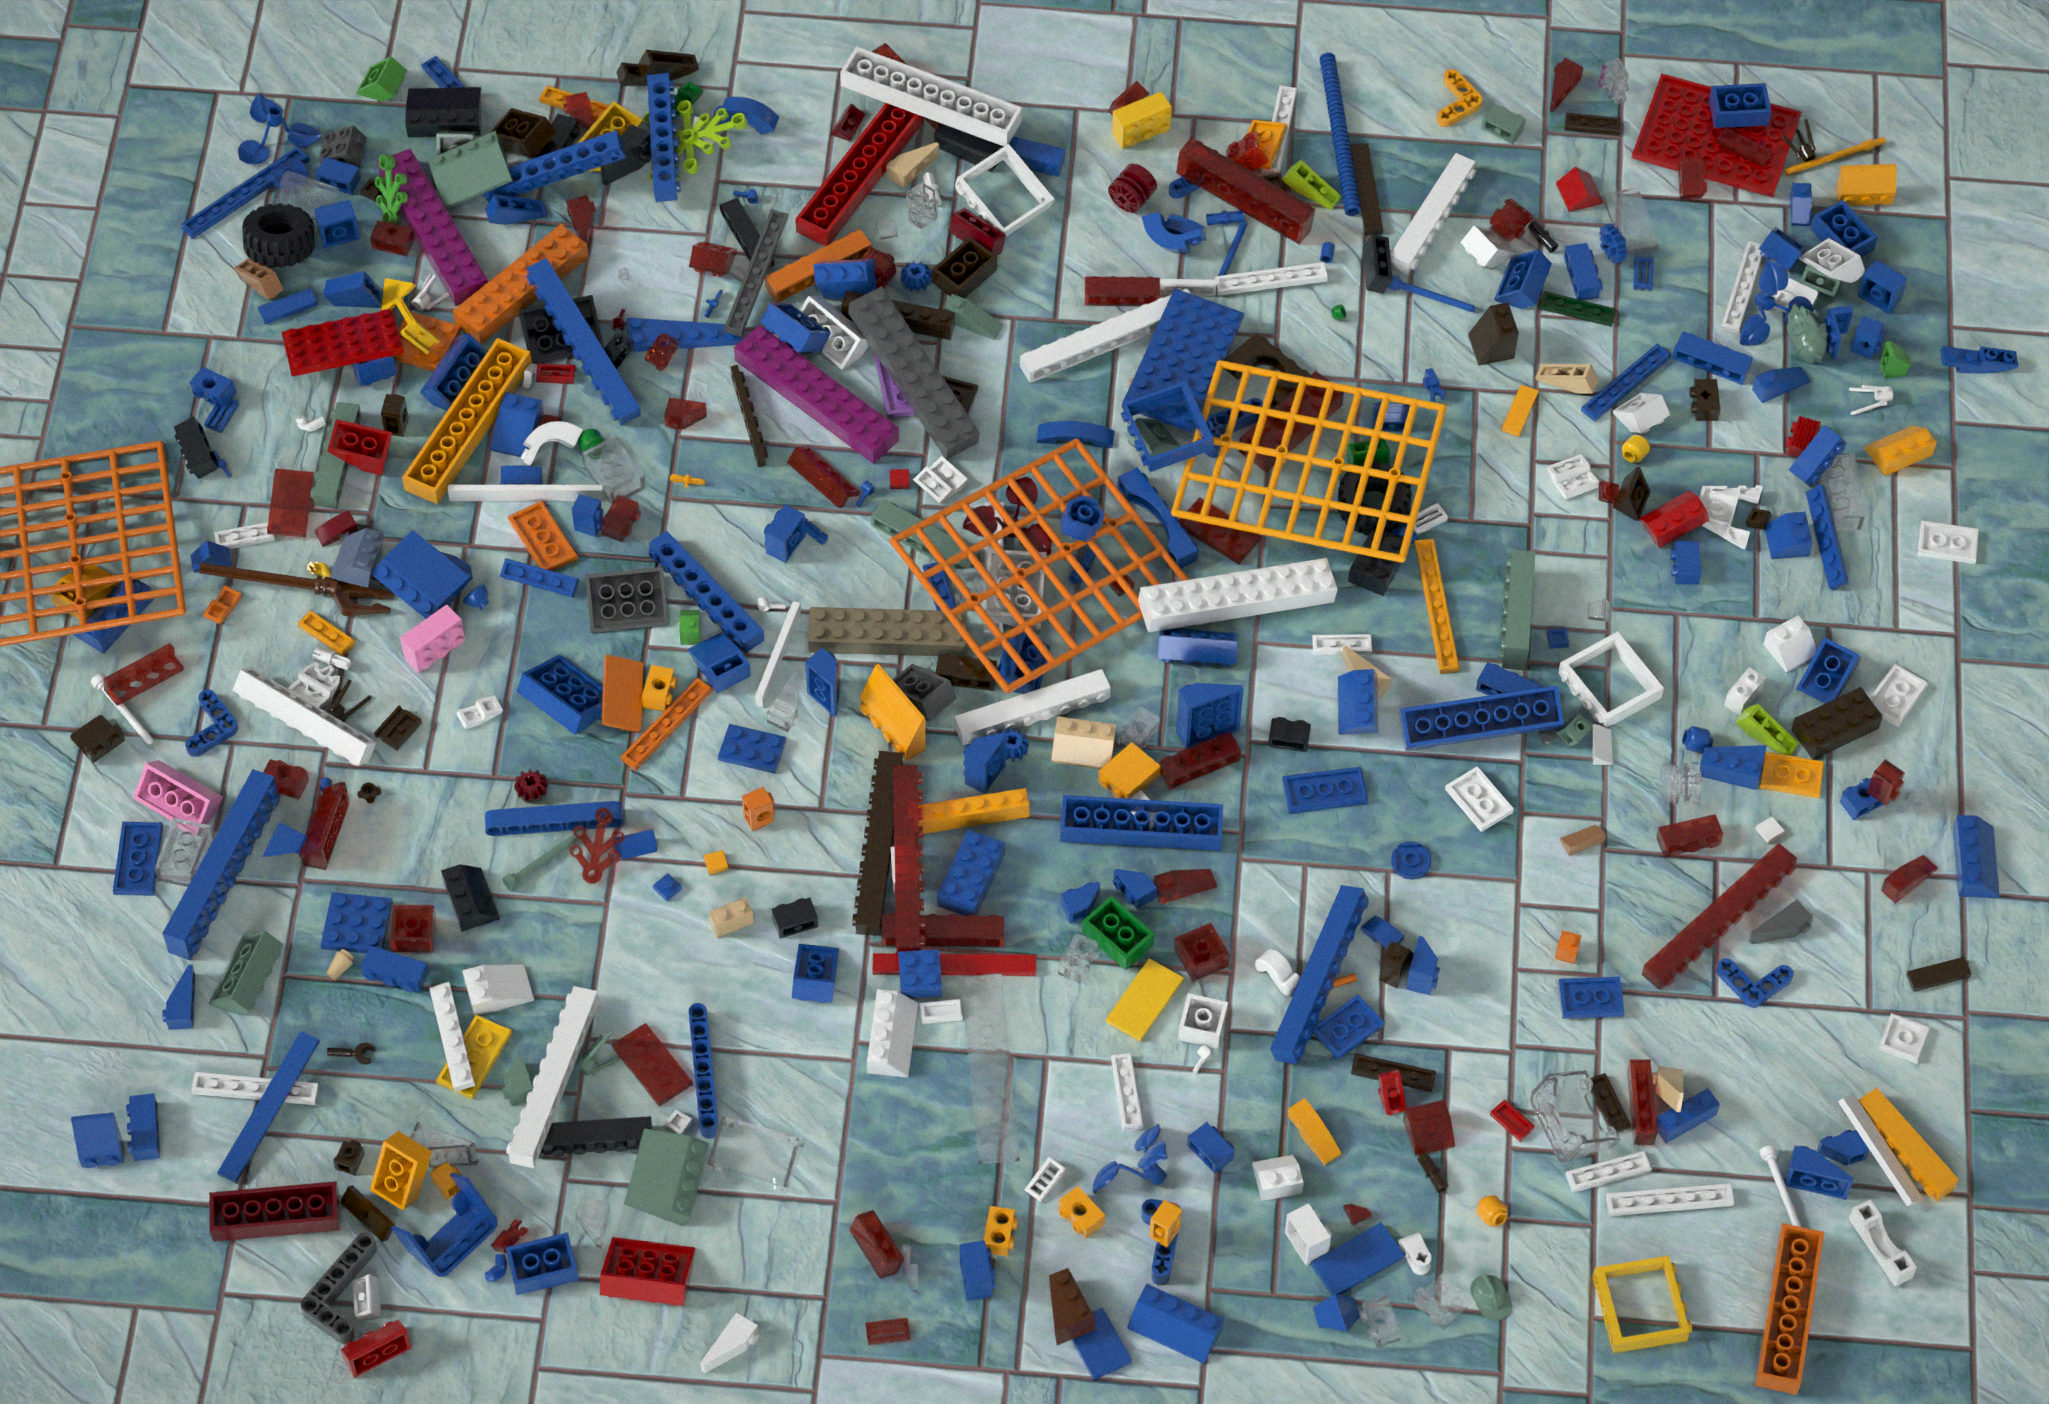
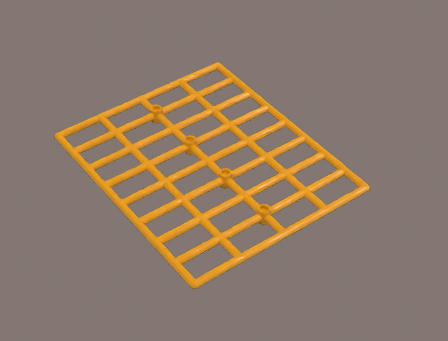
(1337, 464)

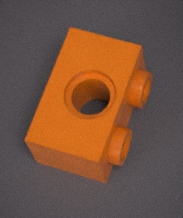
(758, 808)

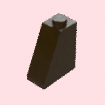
(1395, 964)

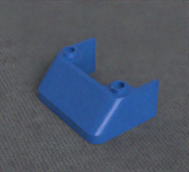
(458, 1236)

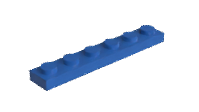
(1827, 537)

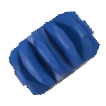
(916, 276)
(1016, 744)

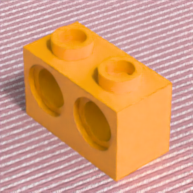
(1000, 1231)

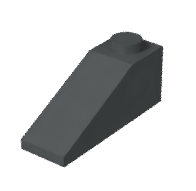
(1783, 925)

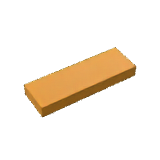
(1520, 410)
(326, 633)

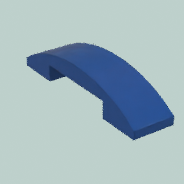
(1071, 430)

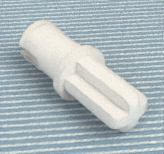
(930, 181)
(332, 658)

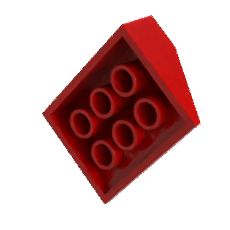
(647, 1271)

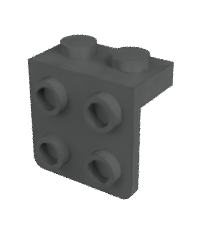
(345, 144)

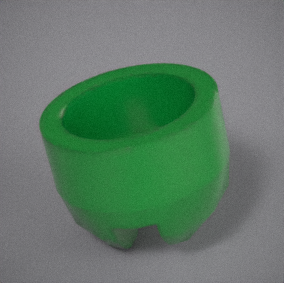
(1338, 312)

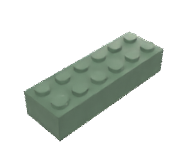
(1517, 609)

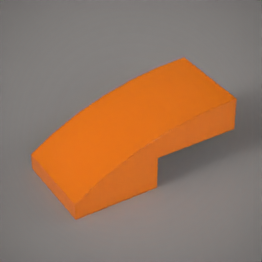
(224, 604)

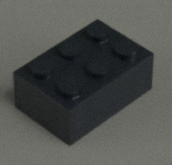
(1373, 572)

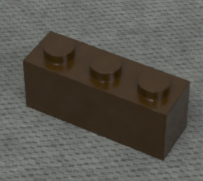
(965, 672)

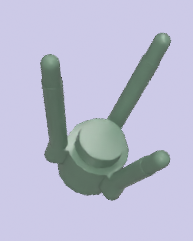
(588, 1061)

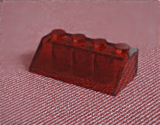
(325, 826)

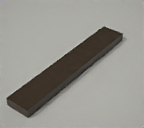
(1366, 189)

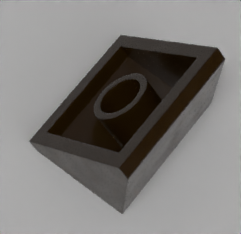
(1632, 495)

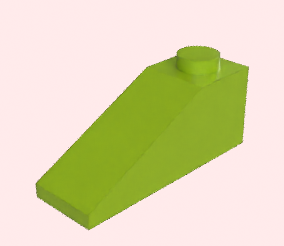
(1311, 185)
(1766, 730)

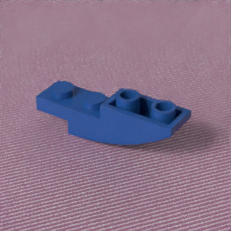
(1981, 361)

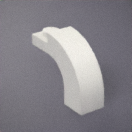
(550, 432)

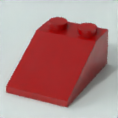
(360, 446)

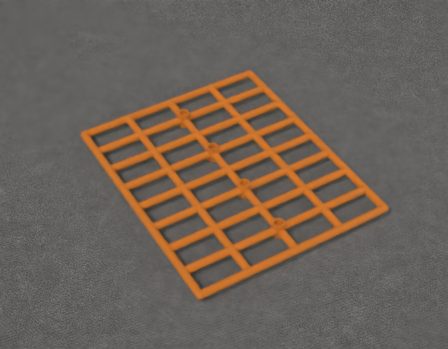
(75, 561)
(1020, 574)

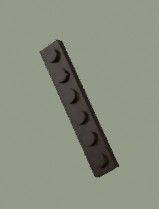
(747, 409)

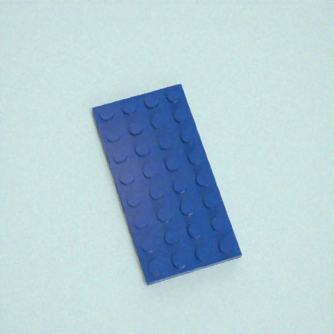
(1185, 348)

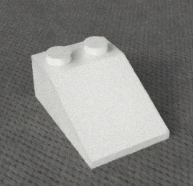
(497, 987)

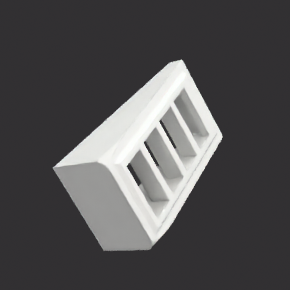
(1061, 1171)

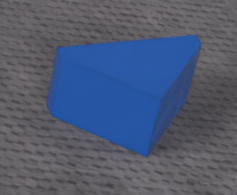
(211, 554)

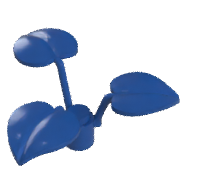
(267, 110)
(1771, 280)
(1147, 1163)

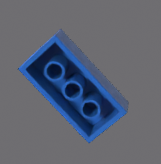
(971, 874)

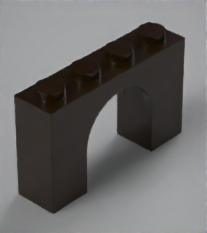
(1258, 352)

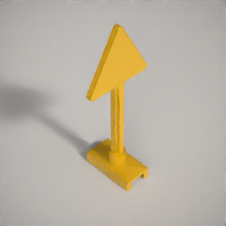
(393, 295)

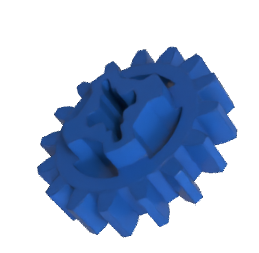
(1613, 243)

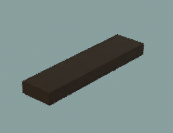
(1410, 1075)

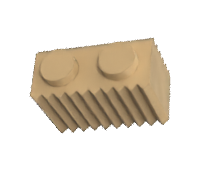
(731, 917)

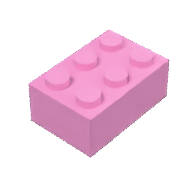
(432, 638)

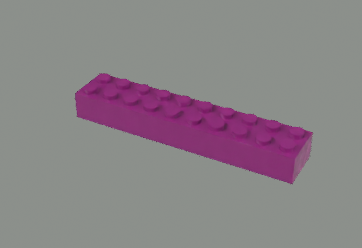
(436, 231)
(816, 394)

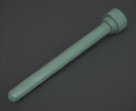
(512, 880)

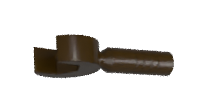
(360, 1049)

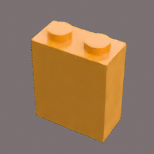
(1128, 772)

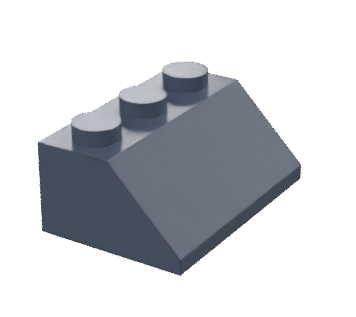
(358, 557)

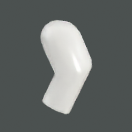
(304, 424)

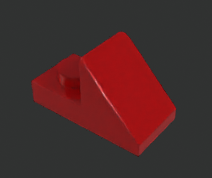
(1391, 1092)

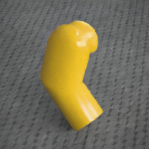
(319, 568)

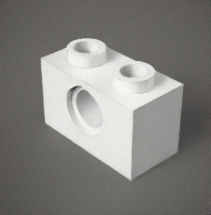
(1744, 691)

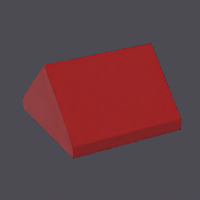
(1578, 190)

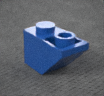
(1136, 887)
(1080, 901)
(1844, 1148)

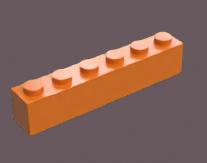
(800, 274)

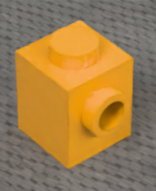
(442, 1180)

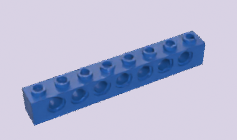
(662, 137)
(562, 164)
(703, 582)

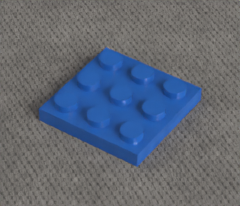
(356, 922)

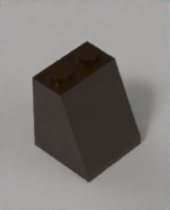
(1494, 335)

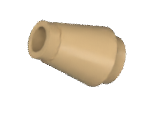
(340, 964)

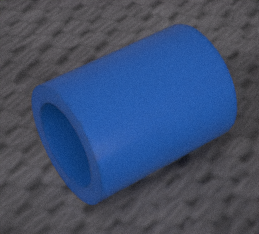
(1327, 252)

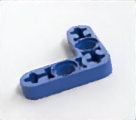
(218, 727)
(1755, 988)

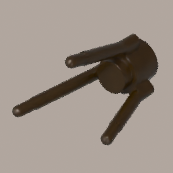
(1807, 151)
(337, 709)

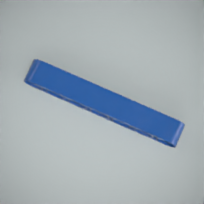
(550, 818)
(703, 1061)

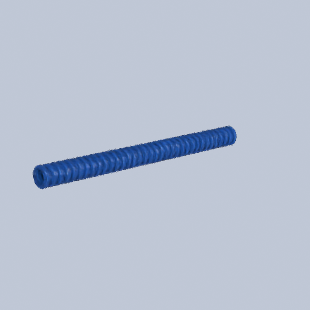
(1340, 134)

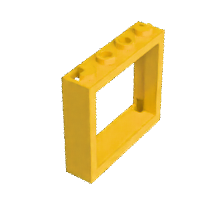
(1647, 1340)

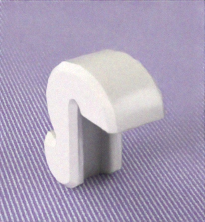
(1280, 971)

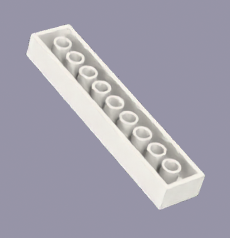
(931, 96)
(1237, 595)

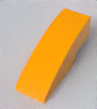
(1313, 1131)

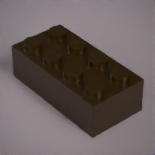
(1836, 723)

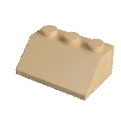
(1083, 742)

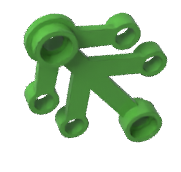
(389, 190)

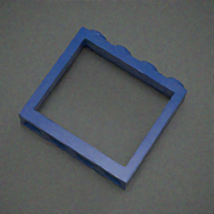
(1156, 400)

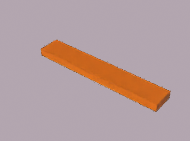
(666, 724)

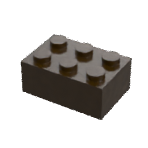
(524, 132)
(964, 269)

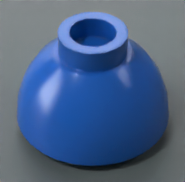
(477, 597)

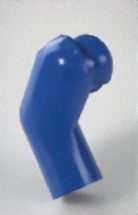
(498, 1270)

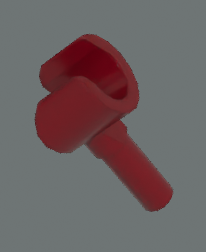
(618, 322)

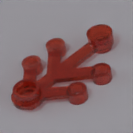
(597, 849)

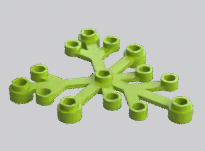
(692, 136)

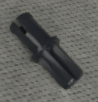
(1543, 236)

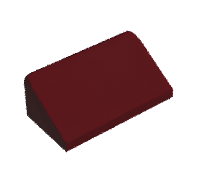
(848, 123)

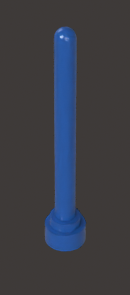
(1398, 284)

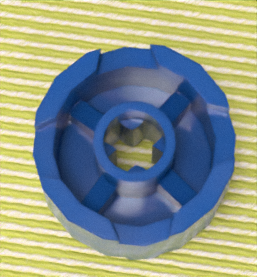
(1082, 518)

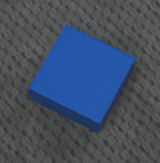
(1557, 638)

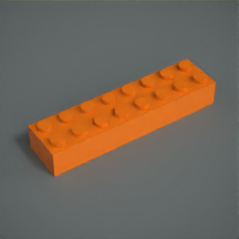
(509, 291)
(1789, 1309)

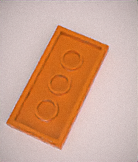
(542, 537)
(622, 693)

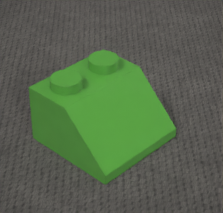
(382, 80)

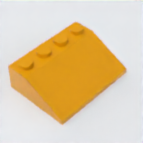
(893, 714)

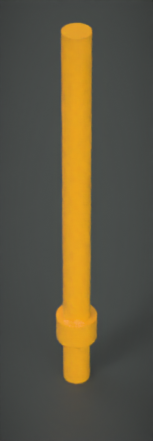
(1866, 145)

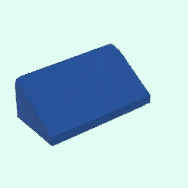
(637, 844)

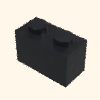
(794, 917)

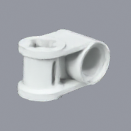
(1416, 1253)

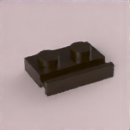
(398, 727)

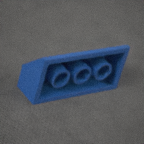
(453, 371)
(104, 638)
(1198, 645)
(1975, 857)
(1175, 1323)

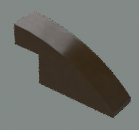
(654, 63)

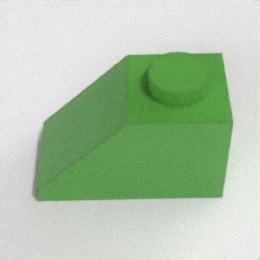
(1894, 361)
(689, 627)

